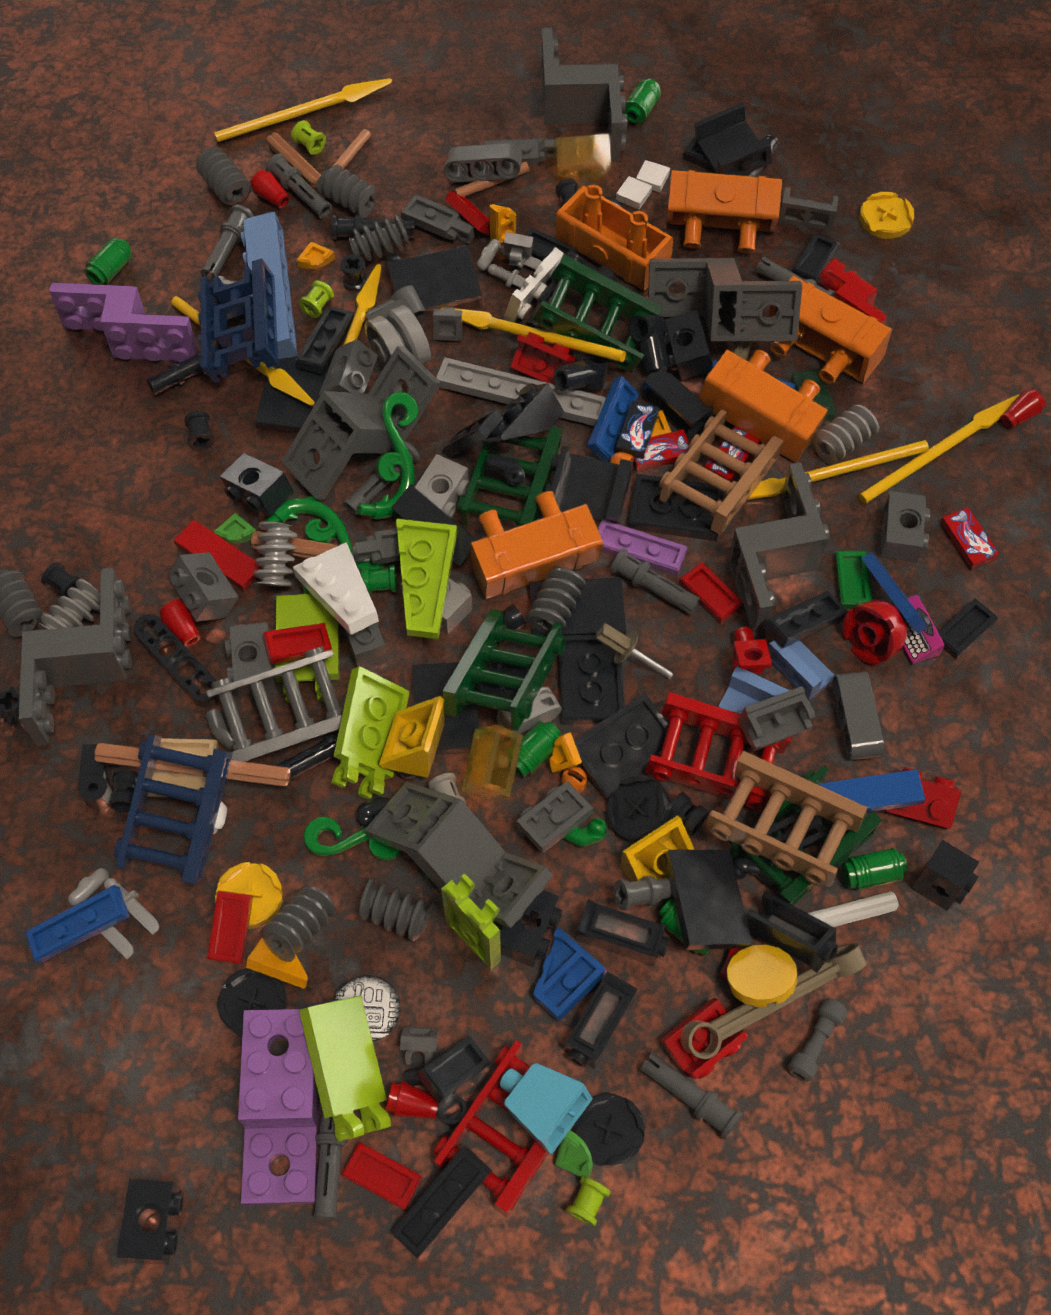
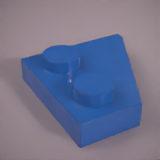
(566, 976)

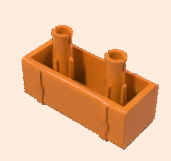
(725, 203)
(612, 235)
(836, 335)
(763, 403)
(531, 551)

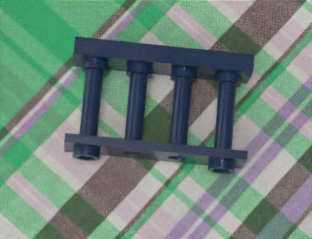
(199, 831)

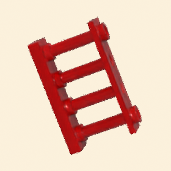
(710, 721)
(526, 1160)

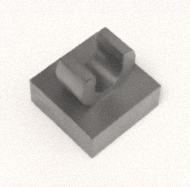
(517, 246)
(447, 324)
(419, 1039)

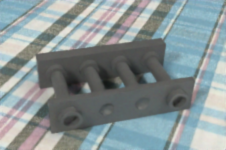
(274, 737)

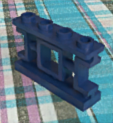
(260, 321)

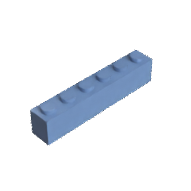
(265, 240)

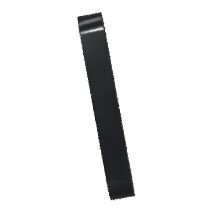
(173, 663)

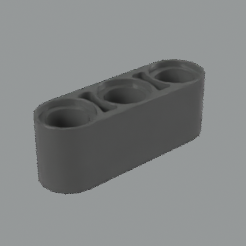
(493, 154)
(858, 716)

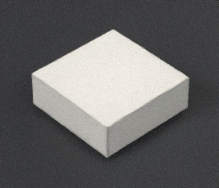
(654, 175)
(634, 192)

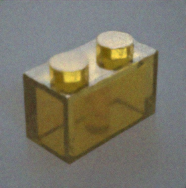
(582, 156)
(492, 763)

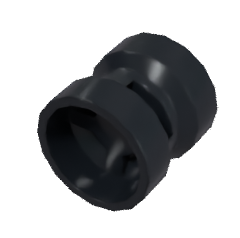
(124, 786)
(690, 814)

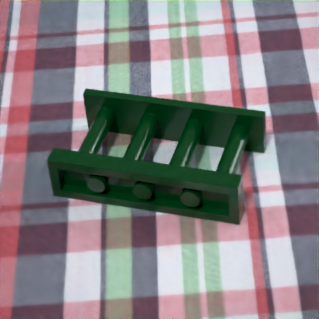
(603, 291)
(539, 470)
(484, 650)
(793, 889)

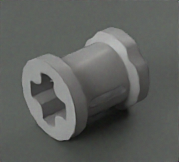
(445, 784)

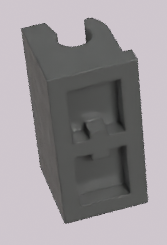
(808, 212)
(777, 718)

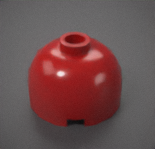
(875, 630)

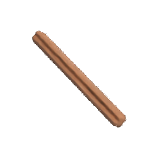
(237, 771)

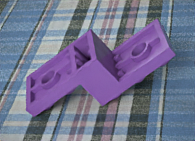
(124, 321)
(277, 1110)

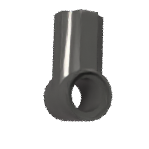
(404, 296)

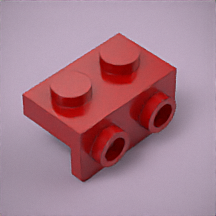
(538, 358)
(939, 803)
(694, 1066)

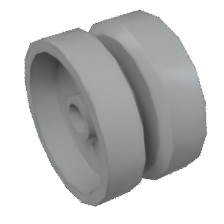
(398, 329)

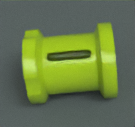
(308, 137)
(316, 305)
(588, 1201)

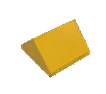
(414, 738)
(648, 853)

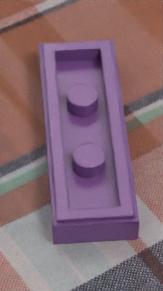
(659, 552)

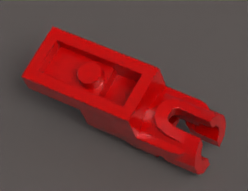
(851, 289)

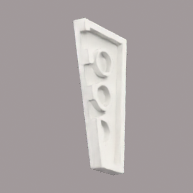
(338, 587)

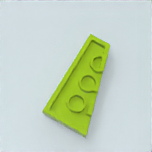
(426, 565)

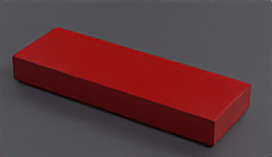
(233, 562)

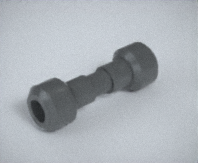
(804, 1064)

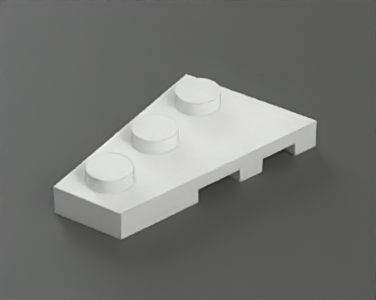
(532, 287)

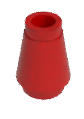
(268, 188)
(1024, 407)
(180, 622)
(410, 1102)

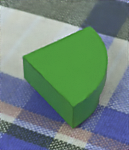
(235, 530)
(574, 1156)

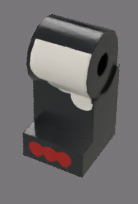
(94, 779)

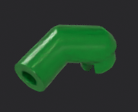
(589, 834)

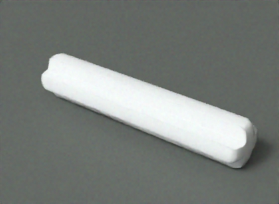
(858, 909)

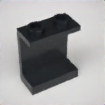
(731, 143)
(590, 482)

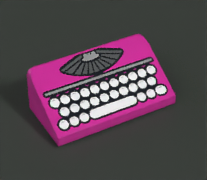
(926, 643)

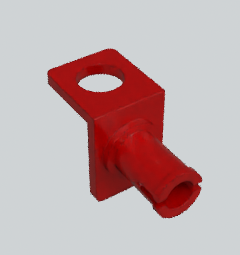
(750, 653)

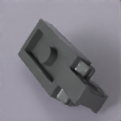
(533, 149)
(438, 219)
(380, 548)

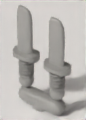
(510, 277)
(90, 884)

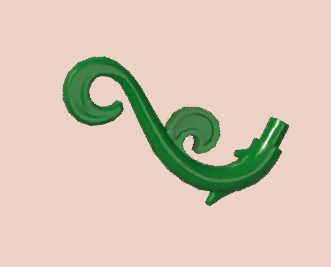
(401, 457)
(313, 532)
(318, 825)

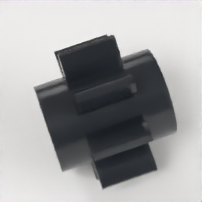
(9, 707)

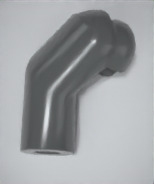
(219, 729)

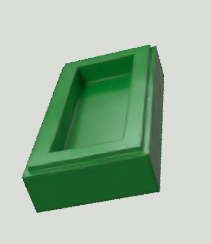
(852, 578)

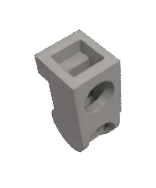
(544, 709)

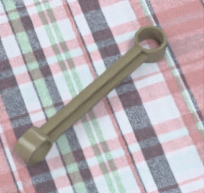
(846, 962)

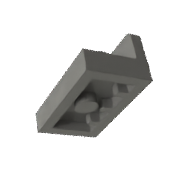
(554, 816)

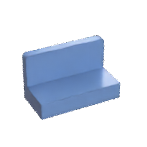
(800, 667)
(748, 689)

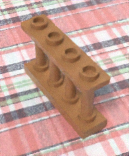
(736, 492)
(786, 787)

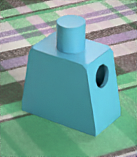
(545, 1103)

